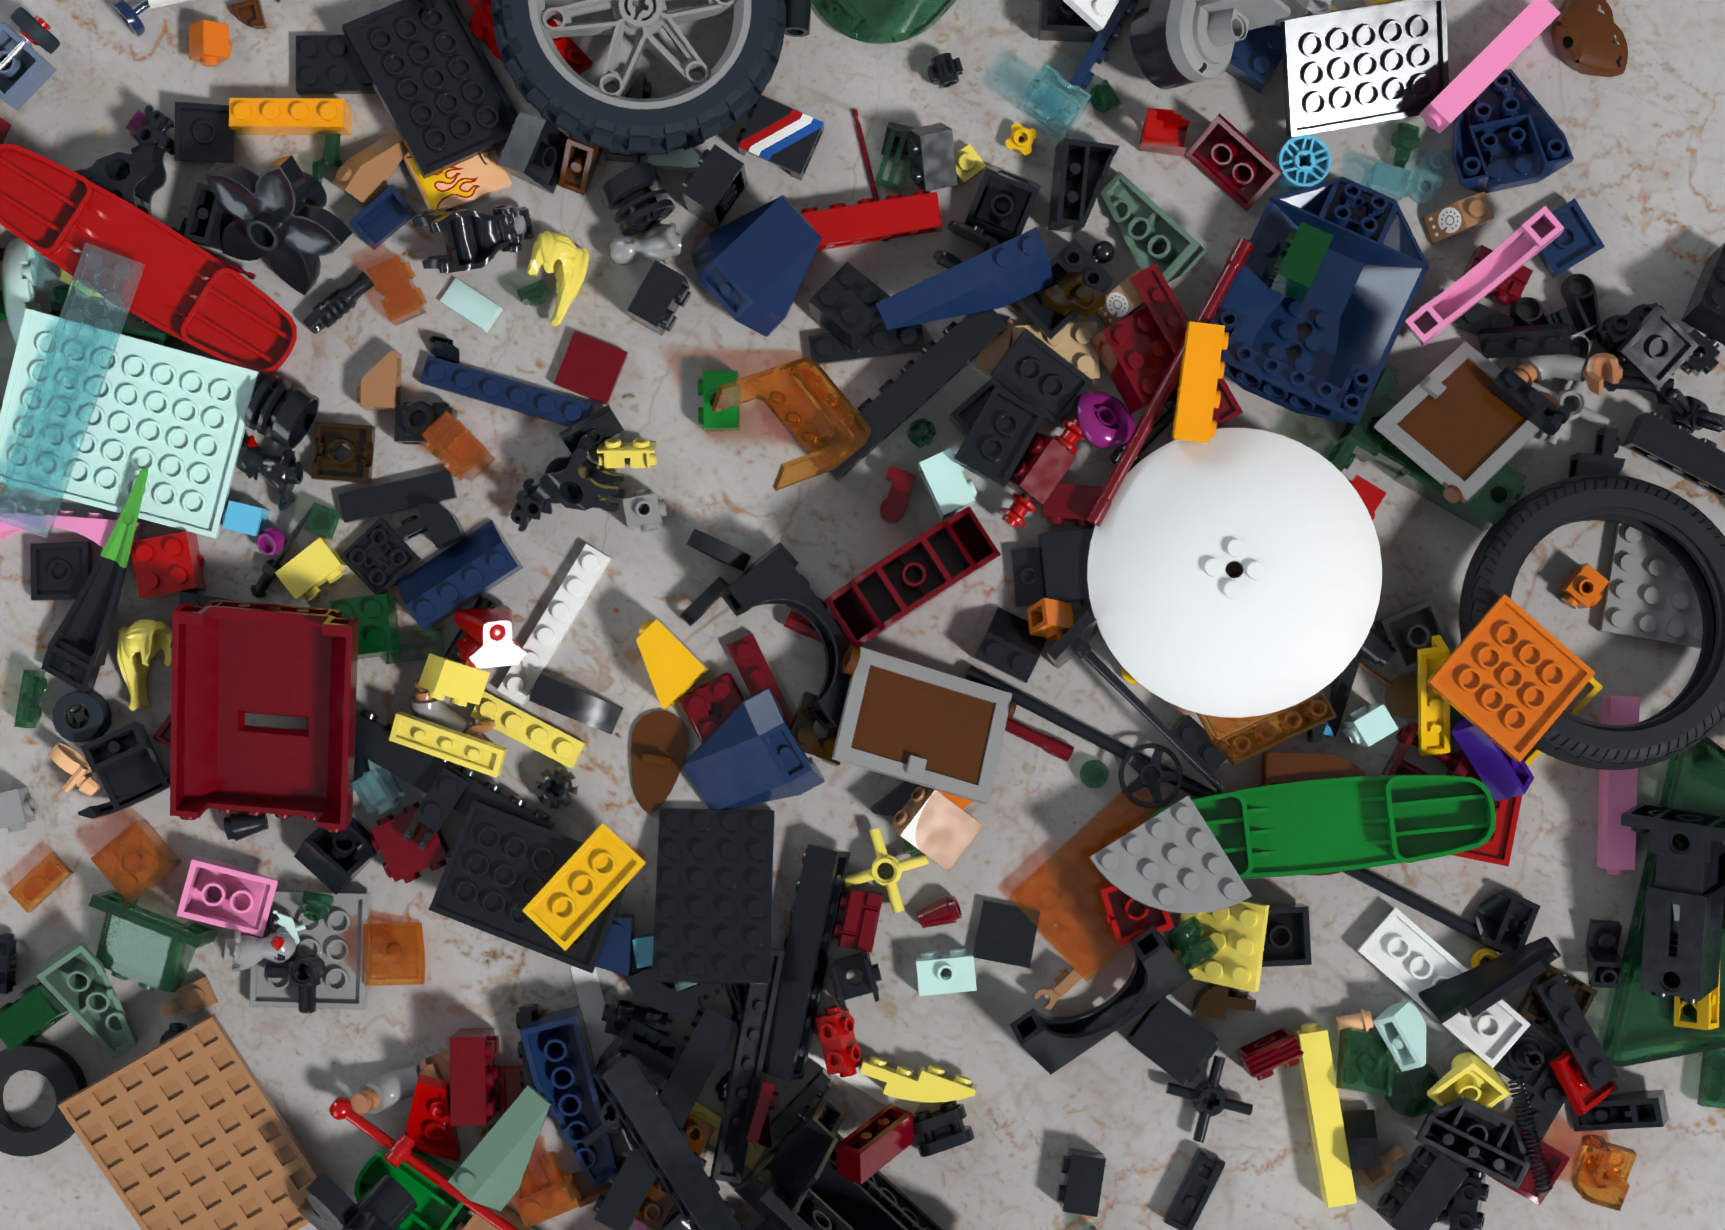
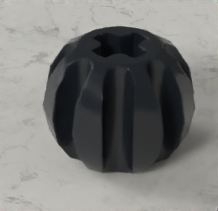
(553, 796)

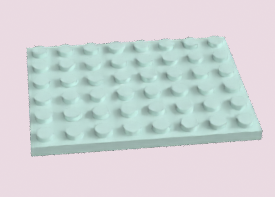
(153, 412)

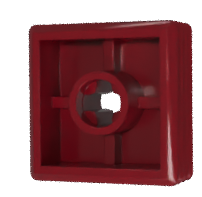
(698, 704)
(1270, 1052)

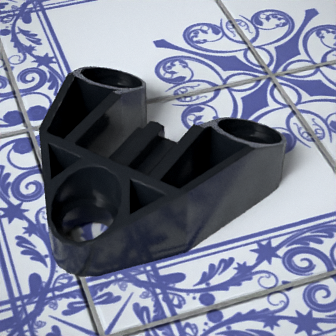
(1581, 308)

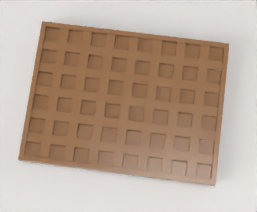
(193, 1138)

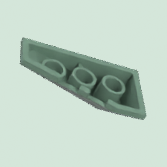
(1149, 230)
(86, 992)
(499, 1161)

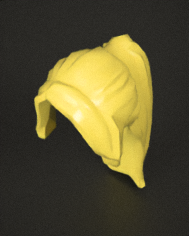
(567, 264)
(134, 655)

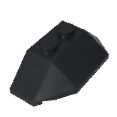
(1477, 1139)

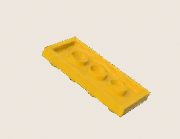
(584, 886)

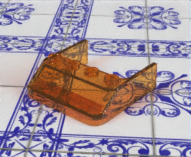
(810, 411)

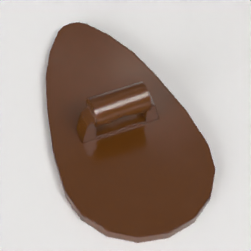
(657, 757)

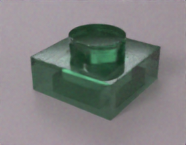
(534, 293)
(322, 521)

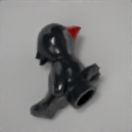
(278, 470)

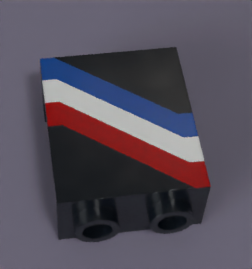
(780, 136)

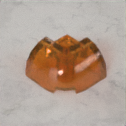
(1602, 1171)

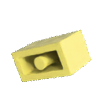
(311, 570)
(453, 679)

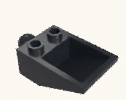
(1050, 321)

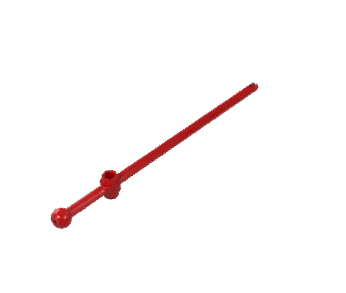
(400, 1151)

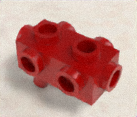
(838, 1041)

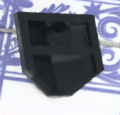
(1505, 920)

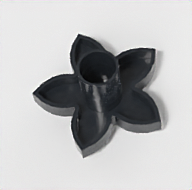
(277, 218)
(381, 1208)

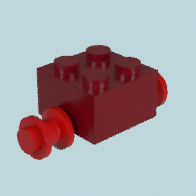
(1040, 471)

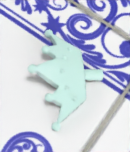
(288, 926)

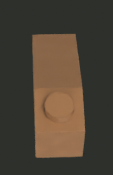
(370, 169)

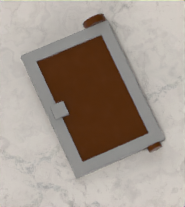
(1458, 425)
(921, 724)

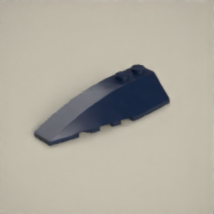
(975, 285)
(563, 1074)

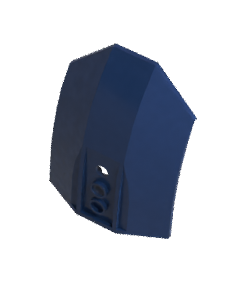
(1350, 307)

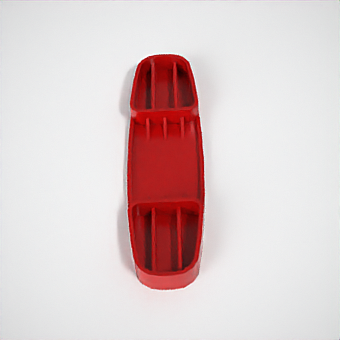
(181, 283)

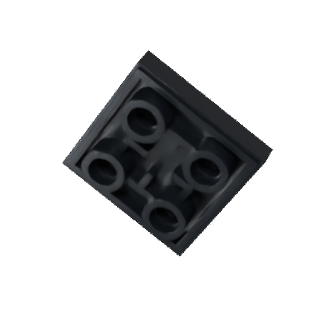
(380, 557)

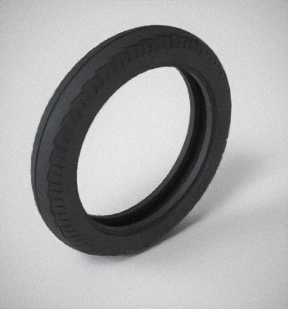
(1687, 536)

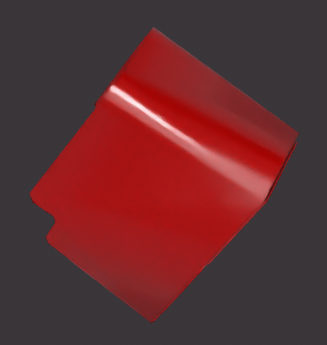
(1163, 132)

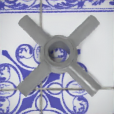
(1579, 409)

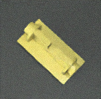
(616, 451)

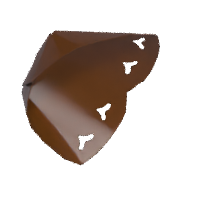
(1591, 37)

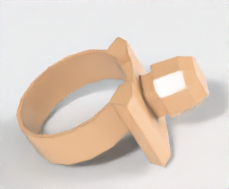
(77, 766)

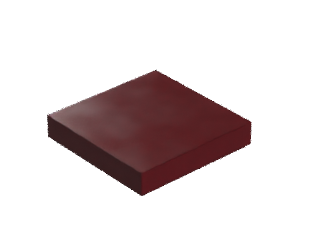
(591, 368)

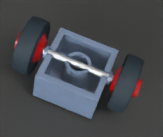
(20, 64)

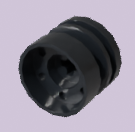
(636, 197)
(281, 411)

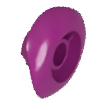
(1104, 419)

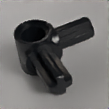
(1692, 413)
(295, 972)

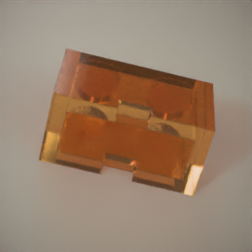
(395, 282)

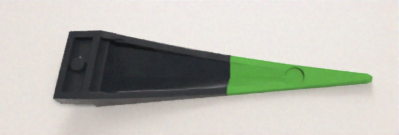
(86, 631)

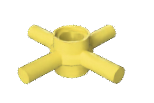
(874, 872)

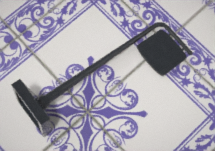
(1075, 643)

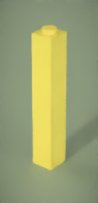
(1325, 1116)

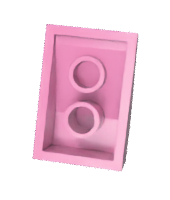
(227, 896)

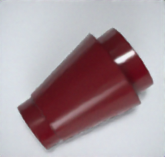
(940, 913)

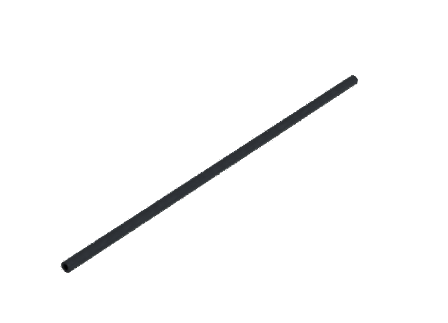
(1200, 790)

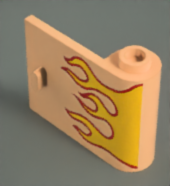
(460, 182)

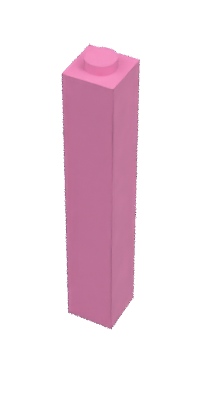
(1489, 64)
(1616, 795)

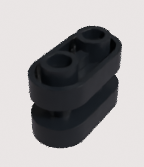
(926, 1122)

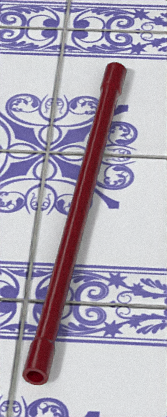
(1104, 500)
(1048, 743)

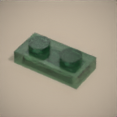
(29, 709)

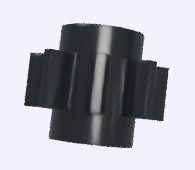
(945, 70)

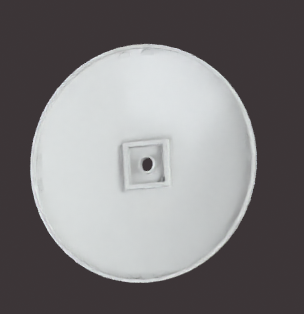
(1247, 639)

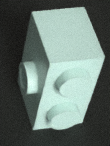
(1368, 725)
(945, 973)

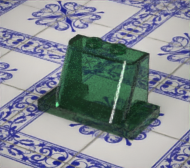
(146, 944)

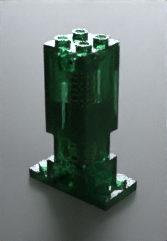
(1363, 444)

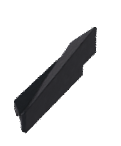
(1489, 982)

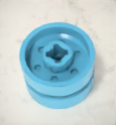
(1303, 149)

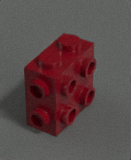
(404, 858)

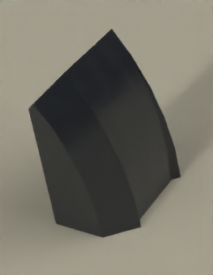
(1002, 204)

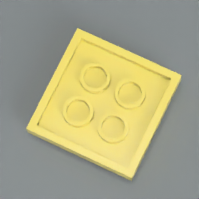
(1240, 938)

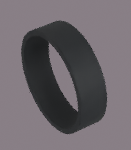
(718, 550)

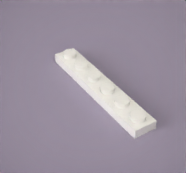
(554, 623)

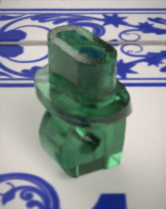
(1405, 141)

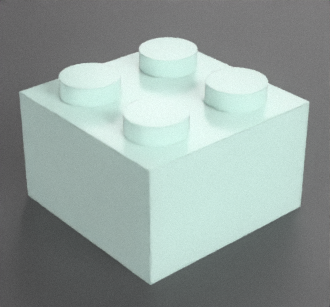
(947, 483)

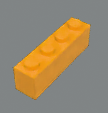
(289, 116)
(1198, 382)

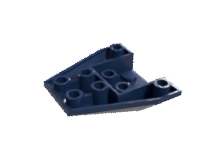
(1506, 139)
(758, 263)
(751, 758)

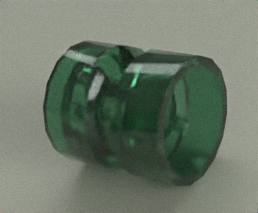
(1193, 945)

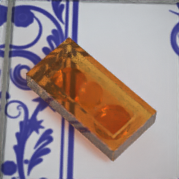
(40, 882)

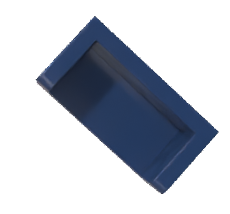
(382, 217)

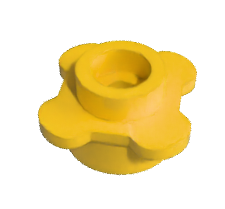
(1021, 147)

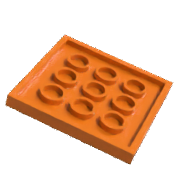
(1510, 678)

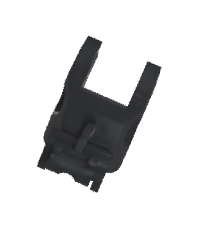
(138, 174)
(475, 237)
(571, 482)

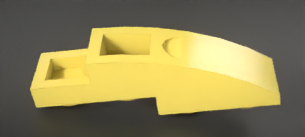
(929, 1085)

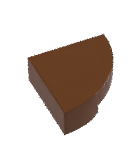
(250, 13)

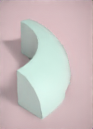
(17, 282)

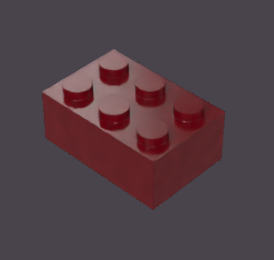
(1134, 357)
(473, 1076)

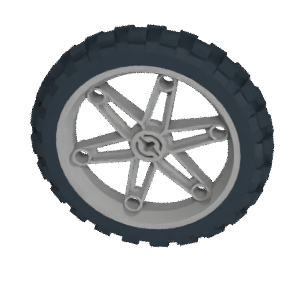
(636, 124)

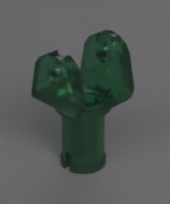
(330, 155)

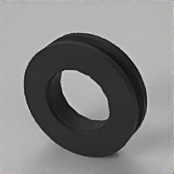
(66, 1080)

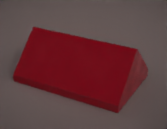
(1233, 162)

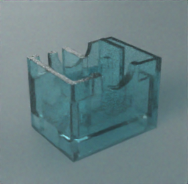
(1054, 101)

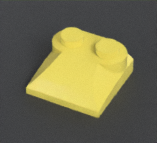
(1470, 1079)

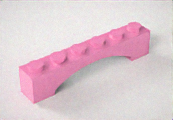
(1485, 276)
(93, 527)

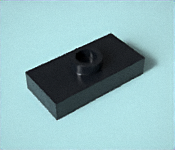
(600, 425)
(1027, 575)

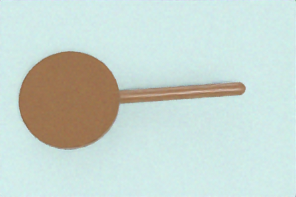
(1400, 694)

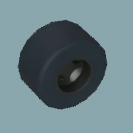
(70, 716)

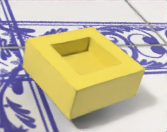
(968, 164)

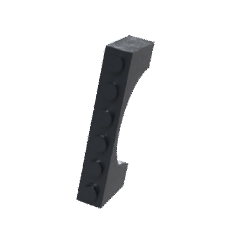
(777, 582)
(1061, 1039)

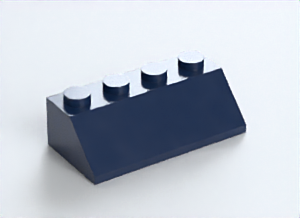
(458, 576)

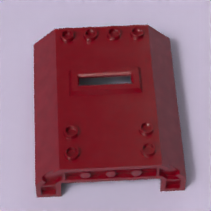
(267, 663)

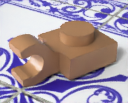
(1064, 981)
(192, 997)
(1376, 1177)

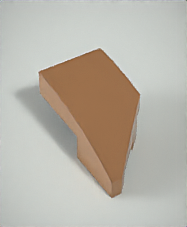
(995, 349)

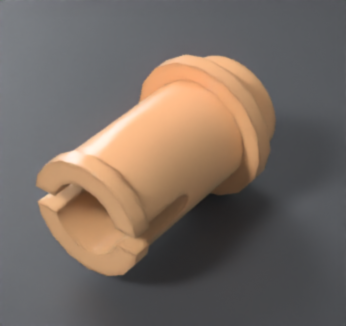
(1355, 1021)

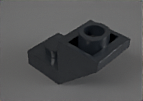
(1603, 960)

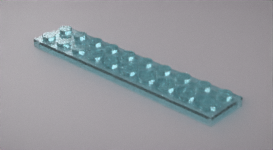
(68, 389)

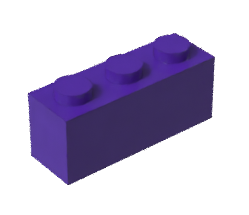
(1495, 768)

